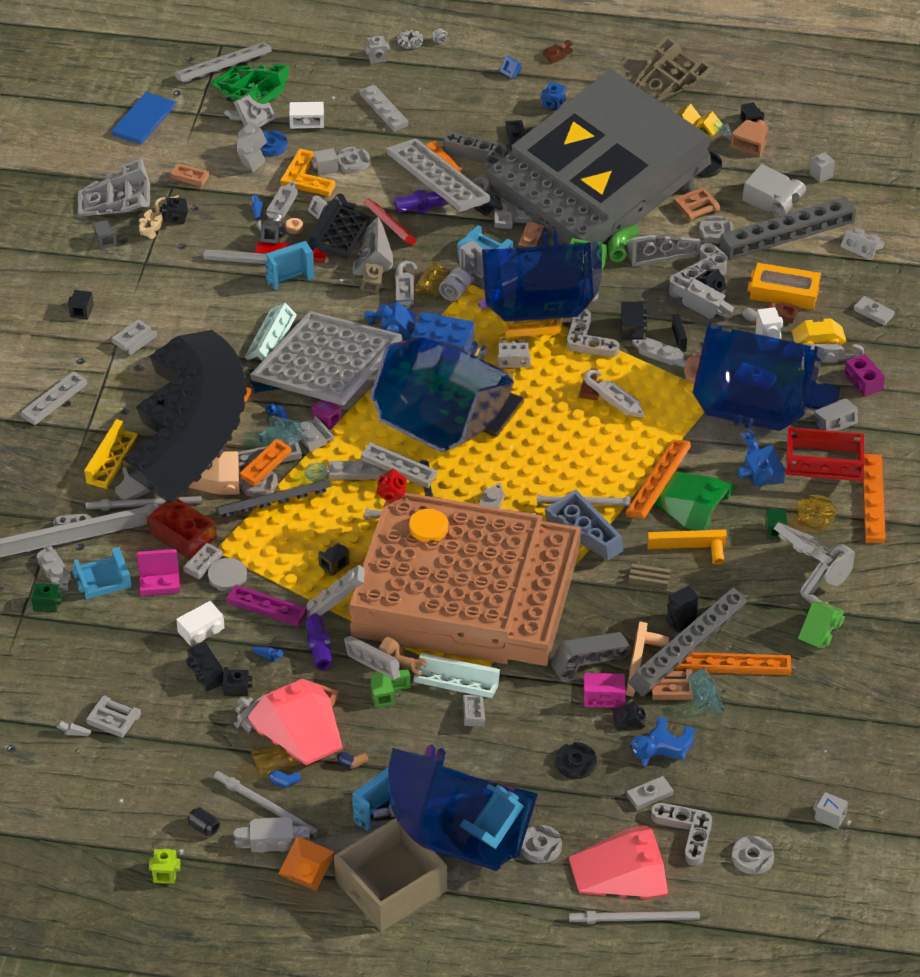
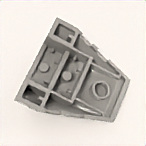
(119, 193)

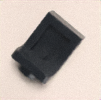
(487, 208)
(628, 715)

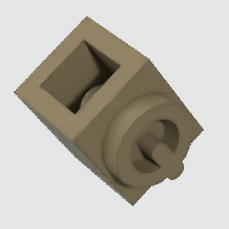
(371, 277)

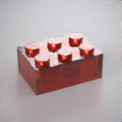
(181, 527)

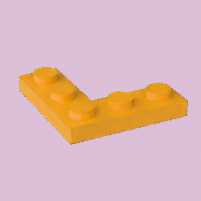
(297, 172)
(533, 328)

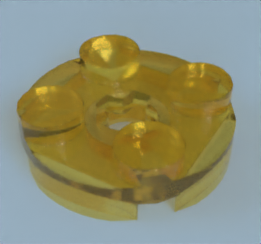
(819, 520)

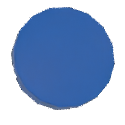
(275, 144)

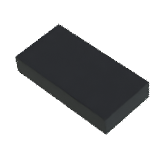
(679, 332)

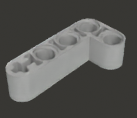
(709, 258)

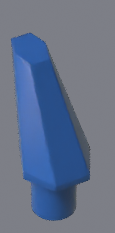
(256, 206)
(268, 653)

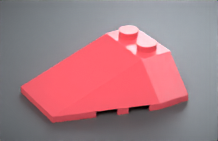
(299, 721)
(621, 866)

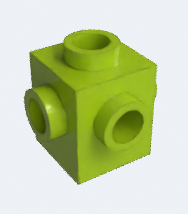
(164, 866)

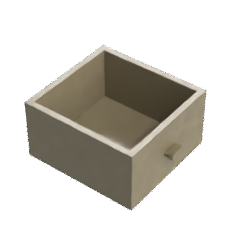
(389, 874)

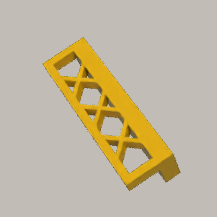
(104, 455)

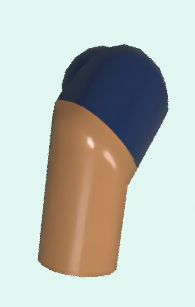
(350, 761)

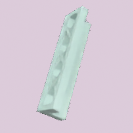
(271, 332)
(457, 674)

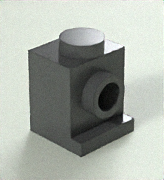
(105, 234)

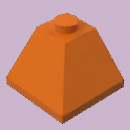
(306, 863)

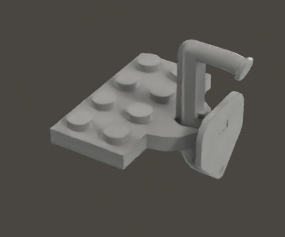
(831, 566)

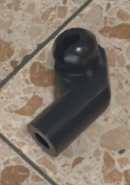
(343, 202)

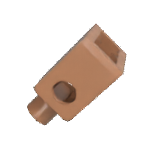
(750, 137)

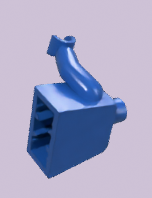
(394, 319)
(761, 465)

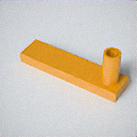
(690, 539)

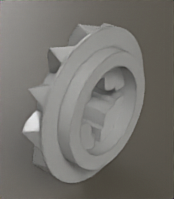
(415, 41)

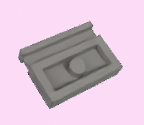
(134, 337)
(315, 434)

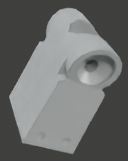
(772, 190)

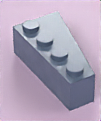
(595, 529)

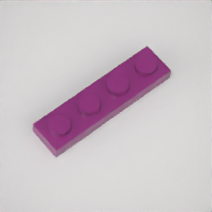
(267, 605)

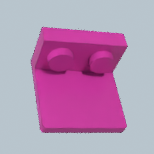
(158, 572)
(604, 690)

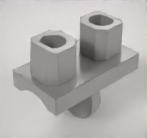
(245, 706)

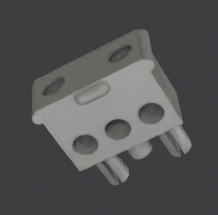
(513, 354)

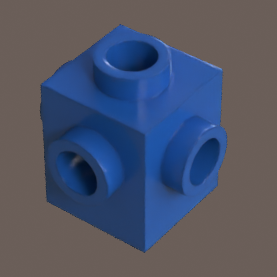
(554, 96)

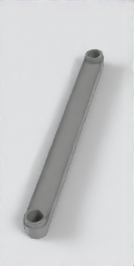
(75, 530)

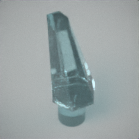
(724, 129)

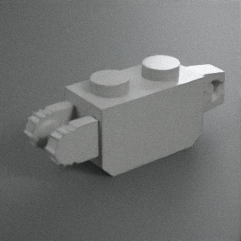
(702, 298)
(269, 835)

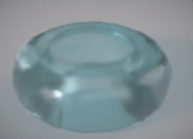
(316, 467)

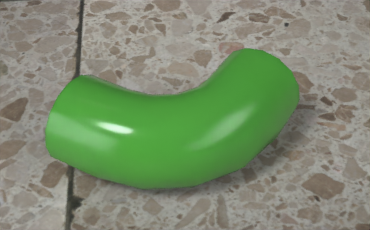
(617, 242)

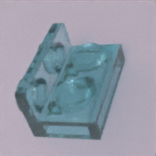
(283, 429)
(705, 690)

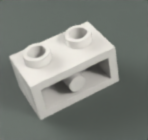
(306, 115)
(769, 323)
(200, 623)

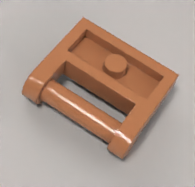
(694, 200)
(673, 687)

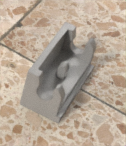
(471, 259)
(837, 416)

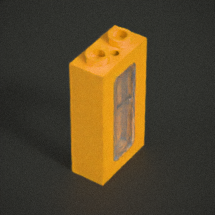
(784, 285)

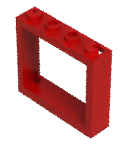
(825, 467)

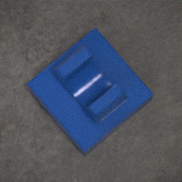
(511, 67)

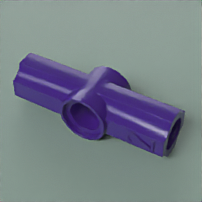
(419, 201)
(318, 642)

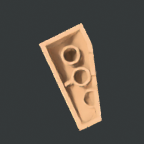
(222, 477)

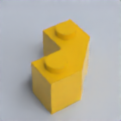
(704, 122)
(819, 332)

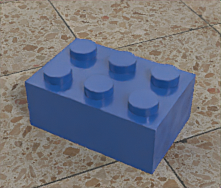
(447, 329)

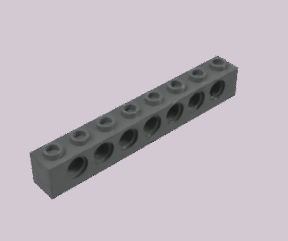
(787, 228)
(687, 642)

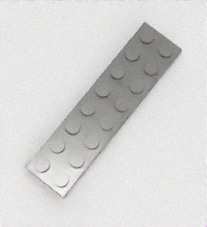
(438, 175)

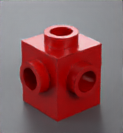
(391, 486)

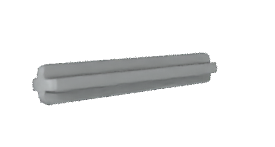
(233, 256)

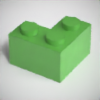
(819, 624)

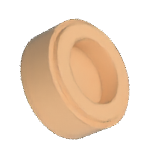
(294, 226)

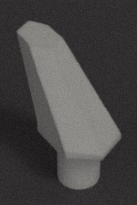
(234, 115)
(73, 729)

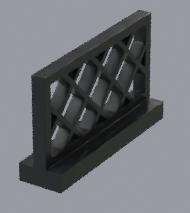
(326, 225)

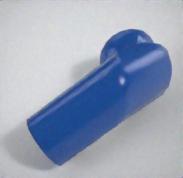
(277, 411)
(283, 780)

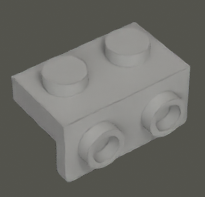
(861, 243)

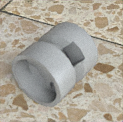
(454, 284)

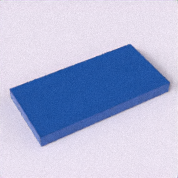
(143, 118)

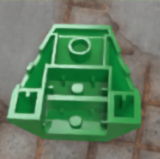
(260, 83)
(693, 499)

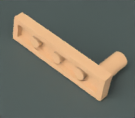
(642, 637)

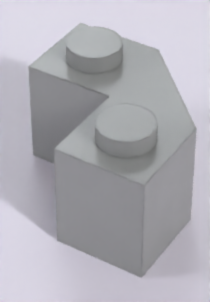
(249, 144)

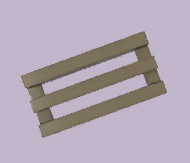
(647, 574)

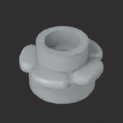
(439, 36)

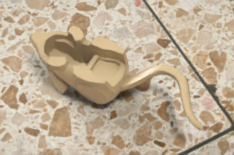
(152, 221)

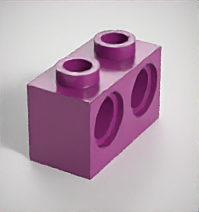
(864, 375)

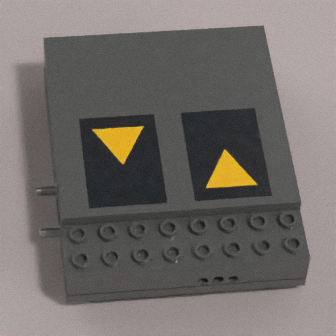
(600, 161)

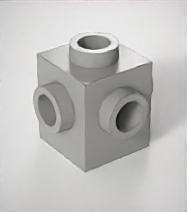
(377, 49)

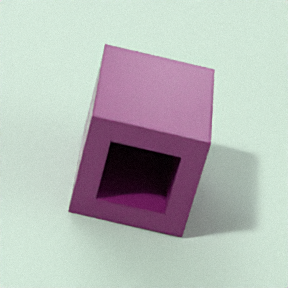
(327, 413)

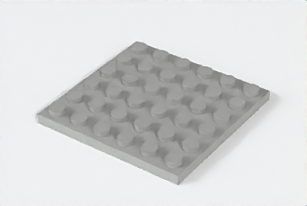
(325, 358)

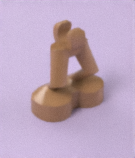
(393, 649)

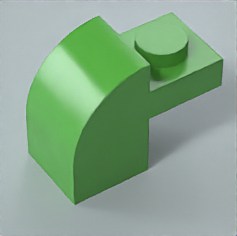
(383, 687)

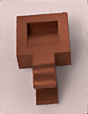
(558, 53)
(784, 310)
(586, 391)

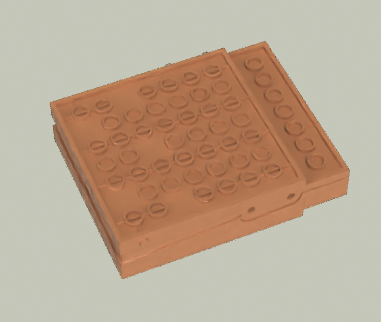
(477, 593)

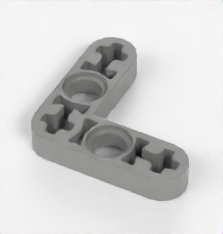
(584, 340)
(691, 823)

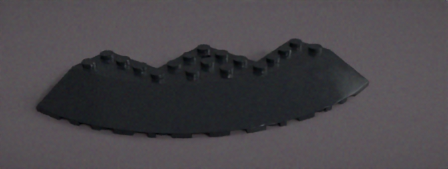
(189, 413)

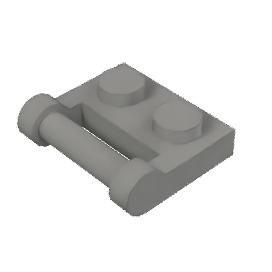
(110, 720)

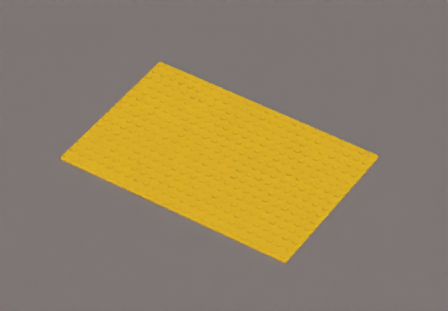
(545, 449)

